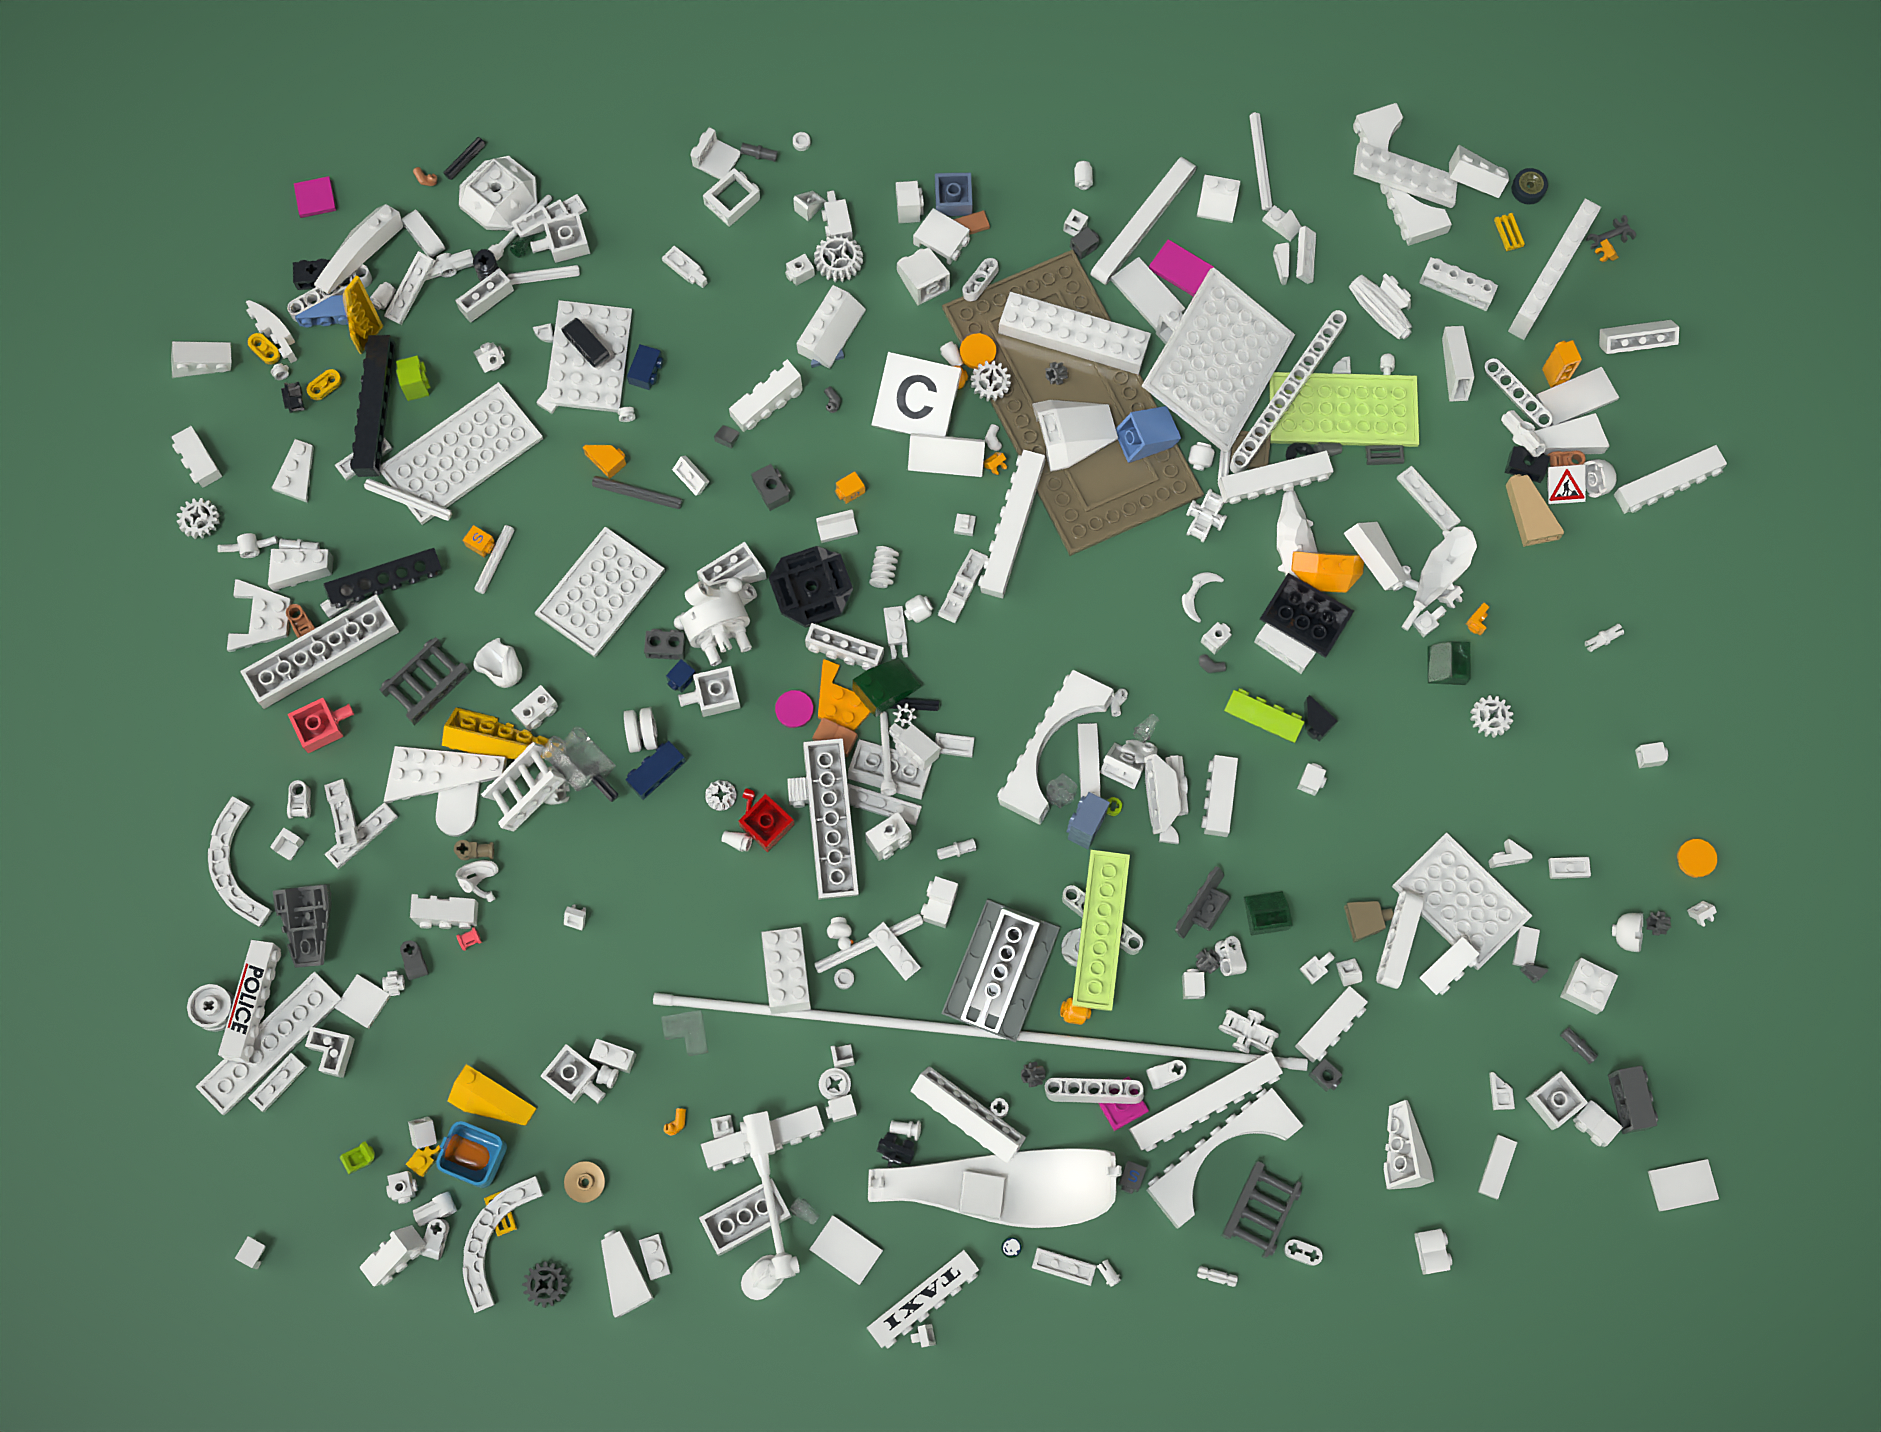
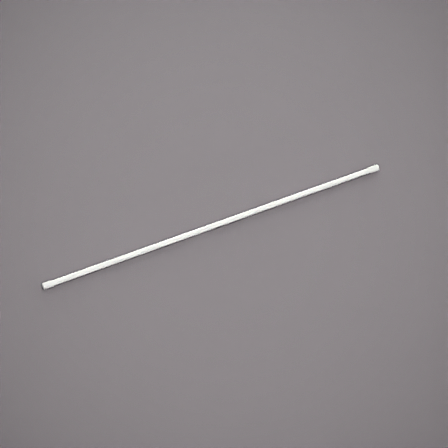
(671, 1000)

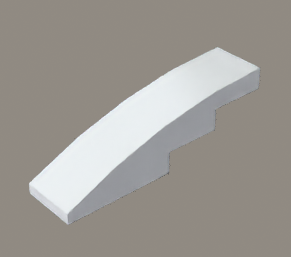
(533, 221)
(962, 586)
(1088, 759)

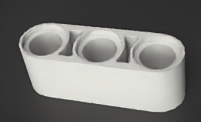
(423, 234)

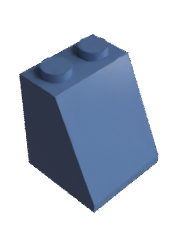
(1147, 433)

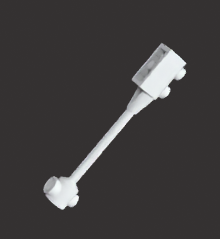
(760, 1146)

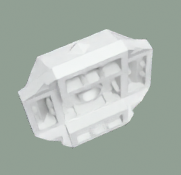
(499, 208)

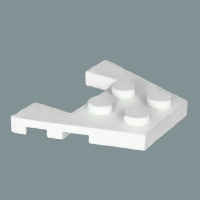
(267, 616)

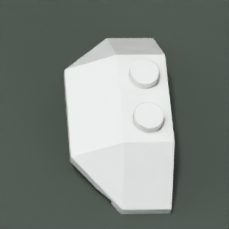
(1161, 793)

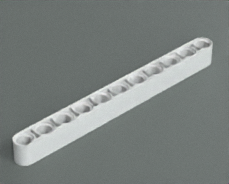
(1292, 384)

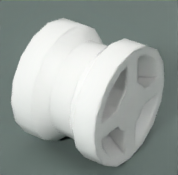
(607, 1076)

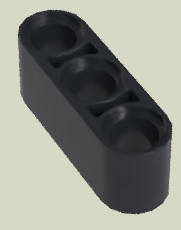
(585, 342)

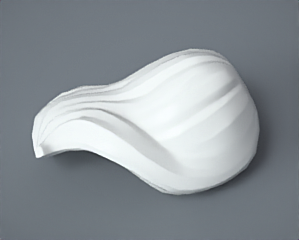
(499, 663)

